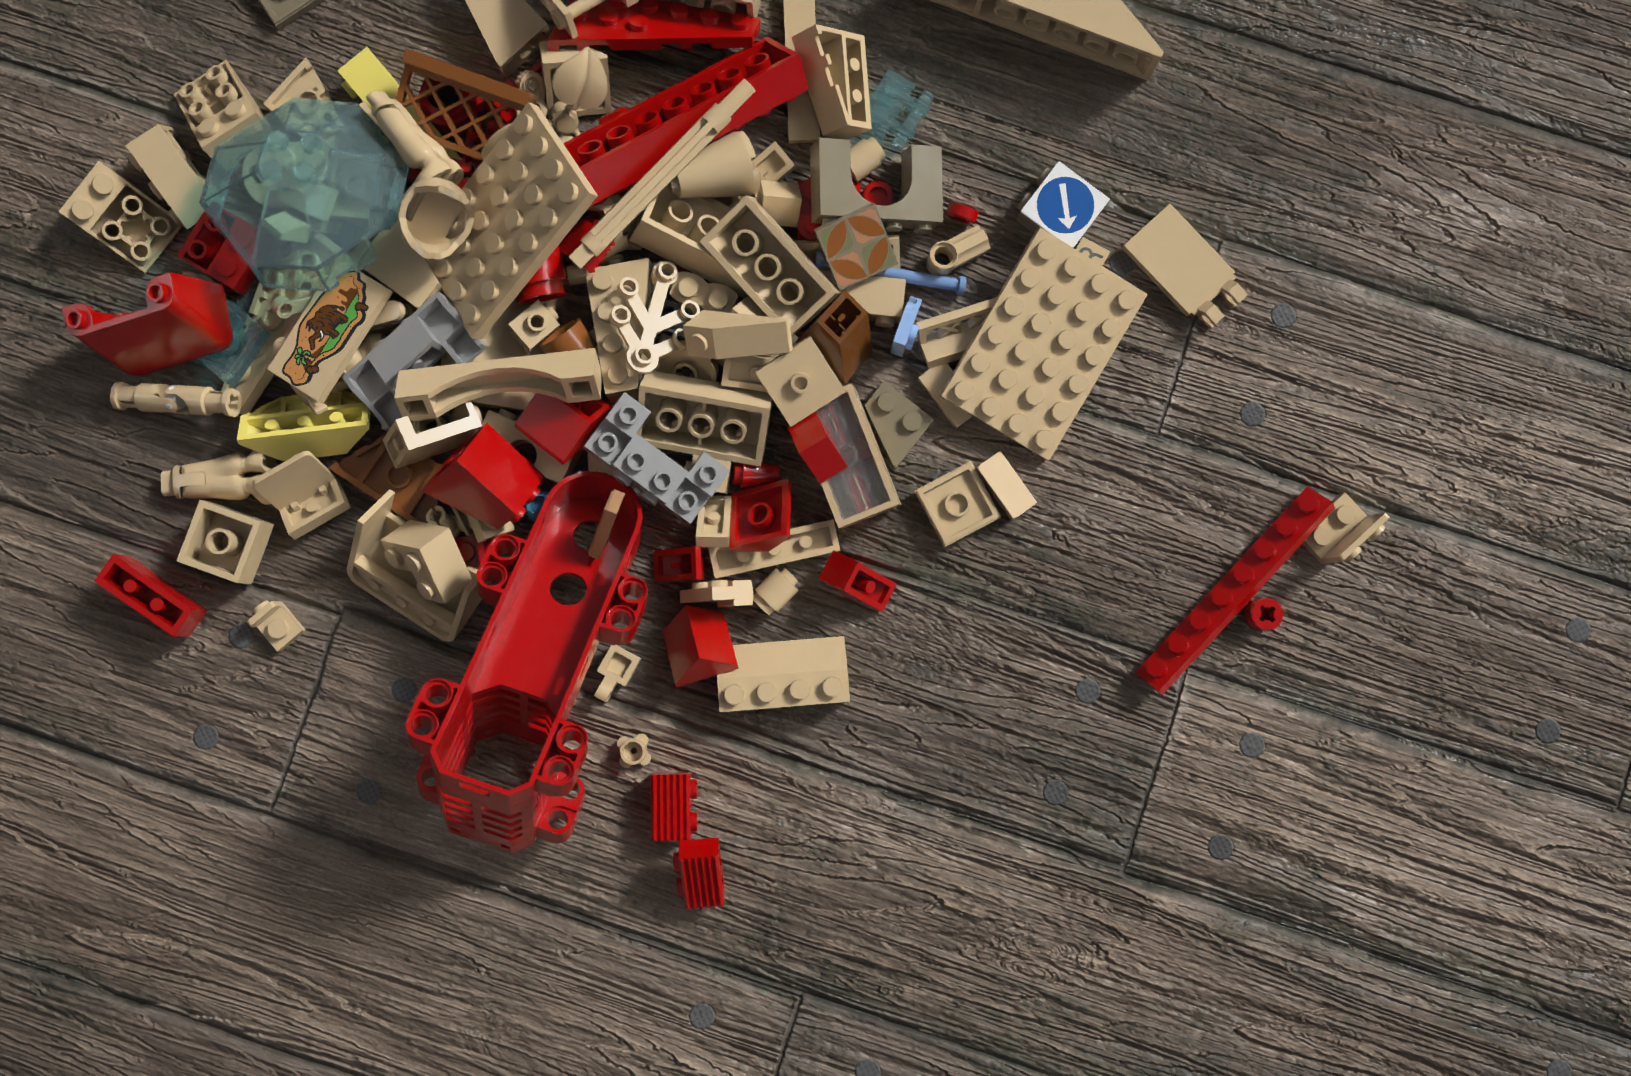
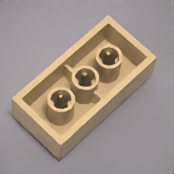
(704, 416)

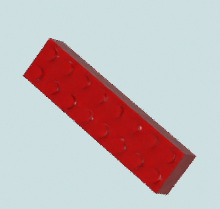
(630, 143)

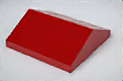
(760, 517)

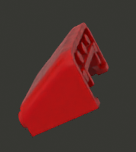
(181, 323)

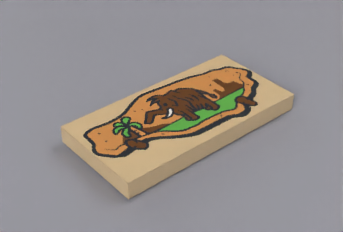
(329, 334)

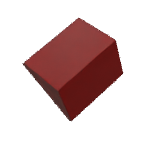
(698, 645)

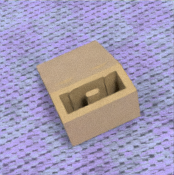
(217, 106)
(121, 216)

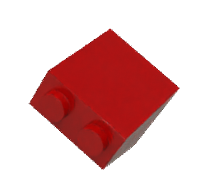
(486, 479)

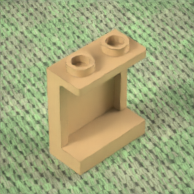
(408, 447)

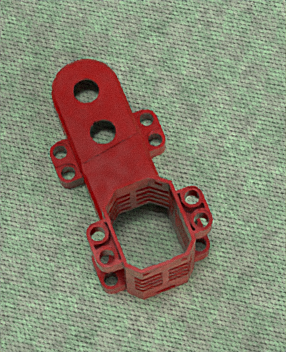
(532, 668)

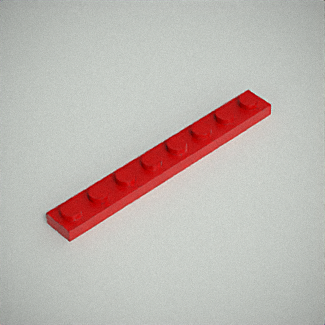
(1235, 590)

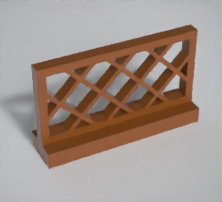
(461, 80)

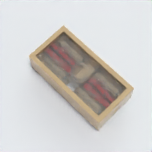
(866, 484)

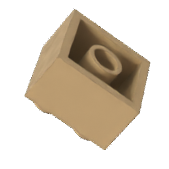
(225, 542)

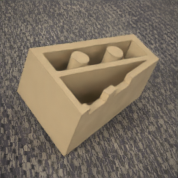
(836, 79)

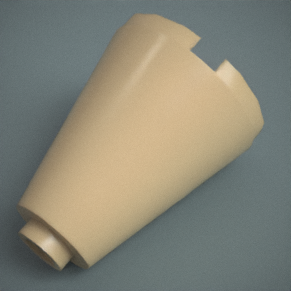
(720, 170)

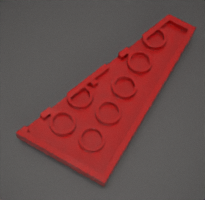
(655, 23)

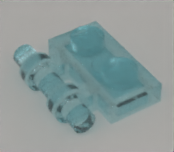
(887, 103)

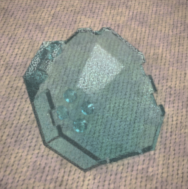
(305, 192)

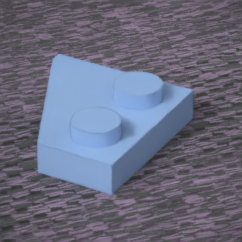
(906, 330)

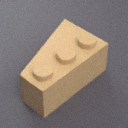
(170, 173)

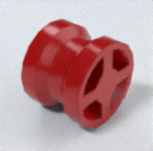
(1257, 610)

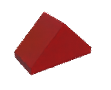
(817, 447)
(679, 564)

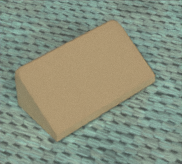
(1005, 486)

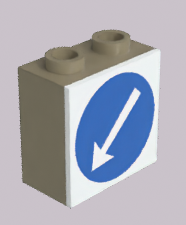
(1062, 205)

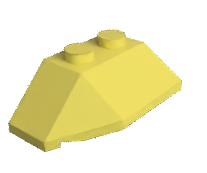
(290, 426)

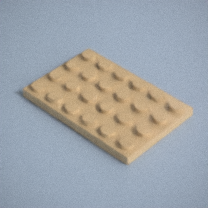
(523, 207)
(1043, 344)

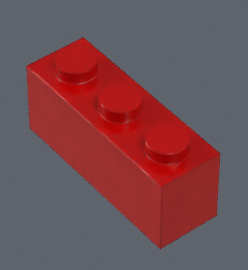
(150, 595)

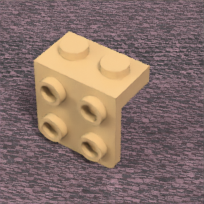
(303, 493)

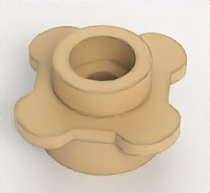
(627, 757)

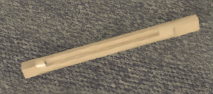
(660, 175)

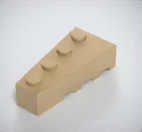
(611, 346)

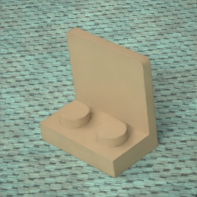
(1344, 531)

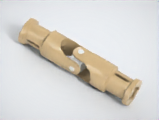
(176, 399)

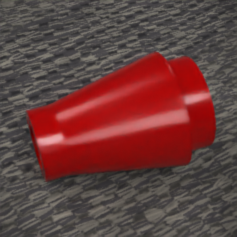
(751, 475)

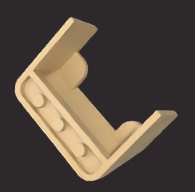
(398, 587)

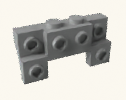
(414, 344)
(648, 468)

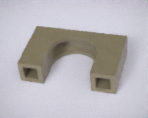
(835, 194)

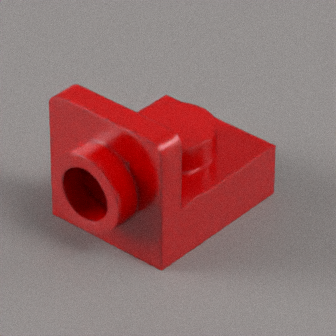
(471, 550)

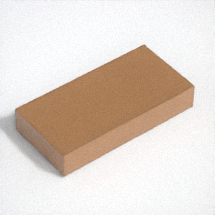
(606, 523)

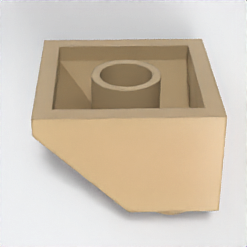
(552, 60)

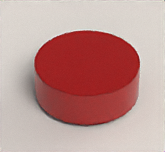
(878, 193)
(962, 213)

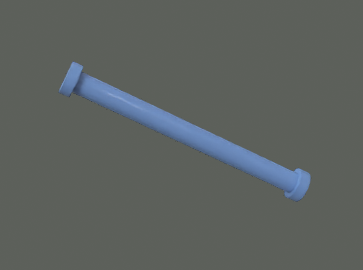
(912, 277)

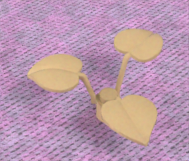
(575, 83)

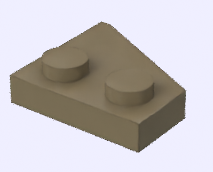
(896, 421)

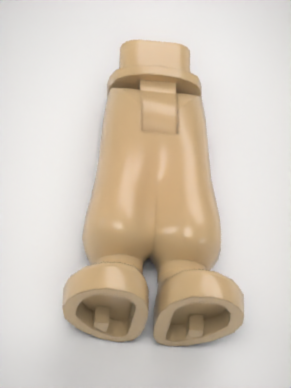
(410, 141)
(217, 477)

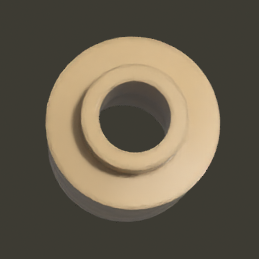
(865, 158)
(775, 591)

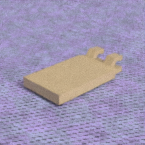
(1184, 266)

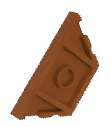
(375, 474)

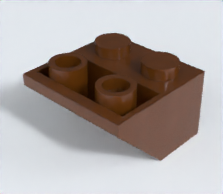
(842, 336)

